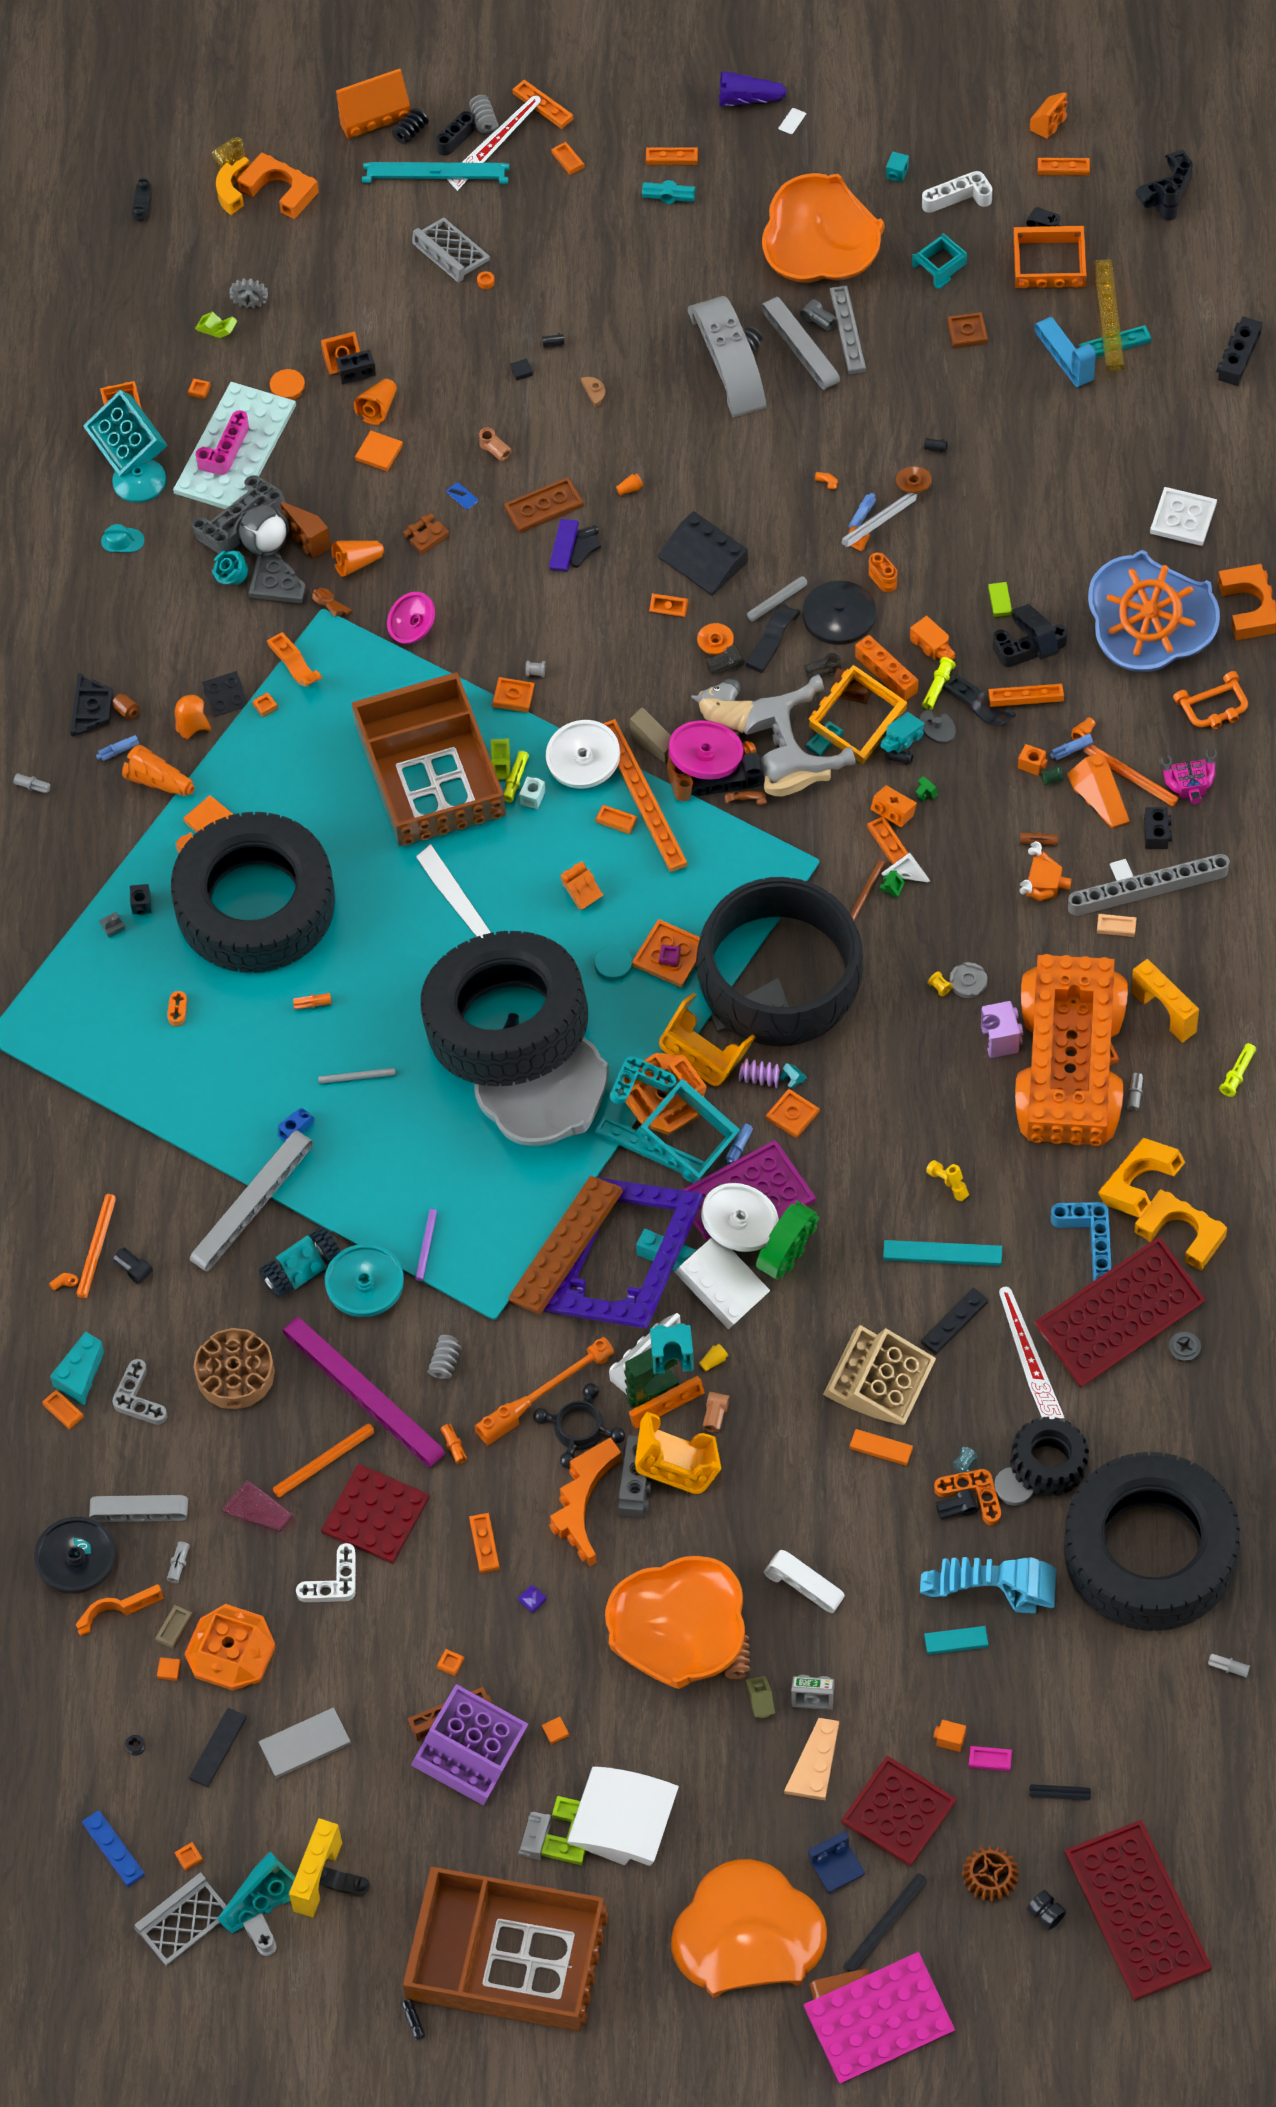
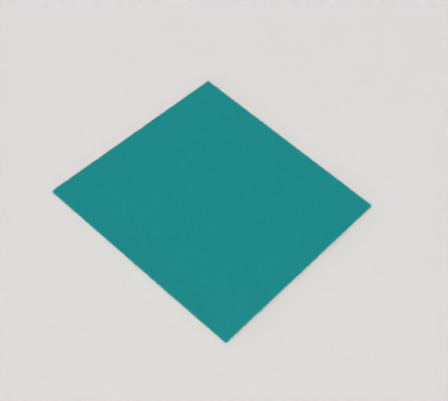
(251, 1060)

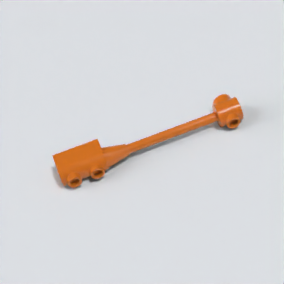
(507, 1415)

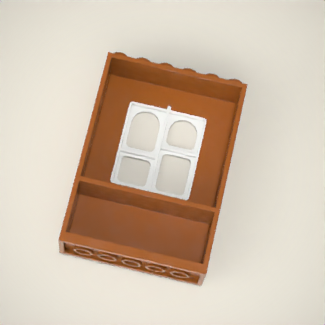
(415, 728)
(459, 1941)

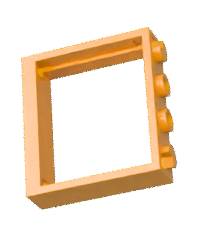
(837, 689)

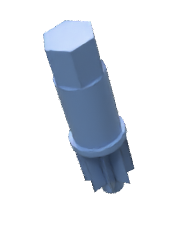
(863, 510)
(1071, 747)
(117, 748)
(739, 1143)

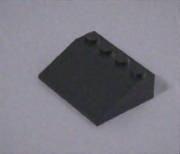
(703, 553)

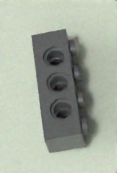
(633, 1485)

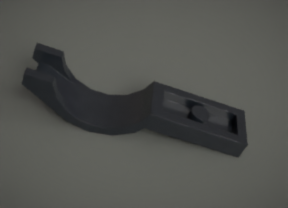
(771, 638)
(977, 701)

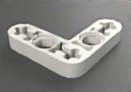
(336, 1587)

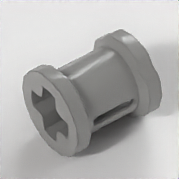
(535, 669)

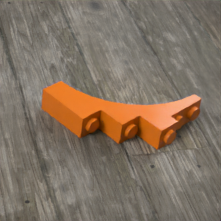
(587, 1472)

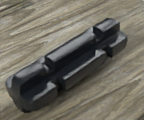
(413, 2019)

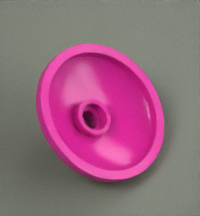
(411, 617)

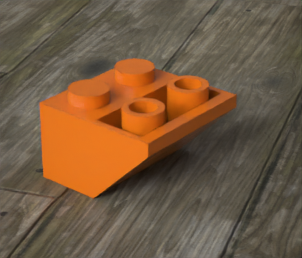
(1049, 115)

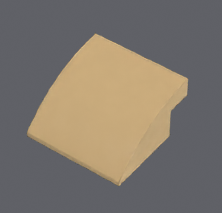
(879, 1375)

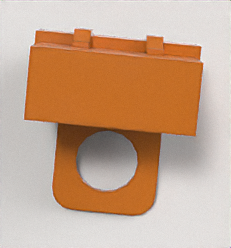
(581, 885)

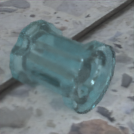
(964, 1460)

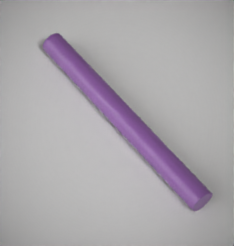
(426, 1245)

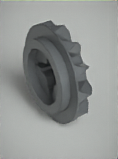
(1181, 1339)

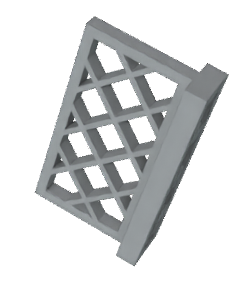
(440, 255)
(168, 1908)

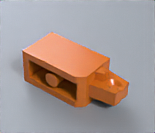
(931, 639)

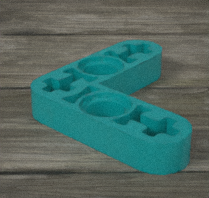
(633, 1073)

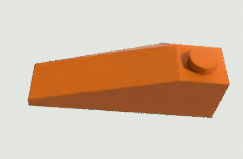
(1096, 784)

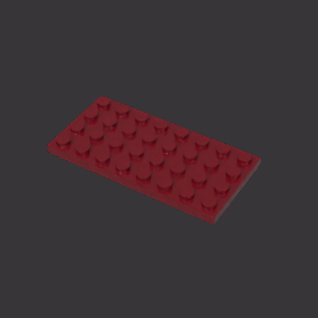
(1119, 1311)
(1138, 1910)

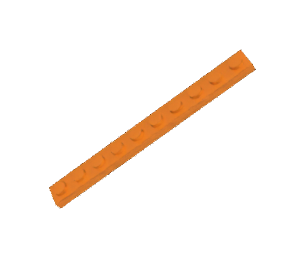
(647, 803)

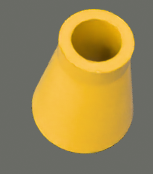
(714, 1357)

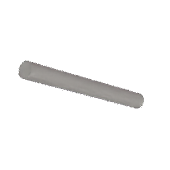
(356, 1075)

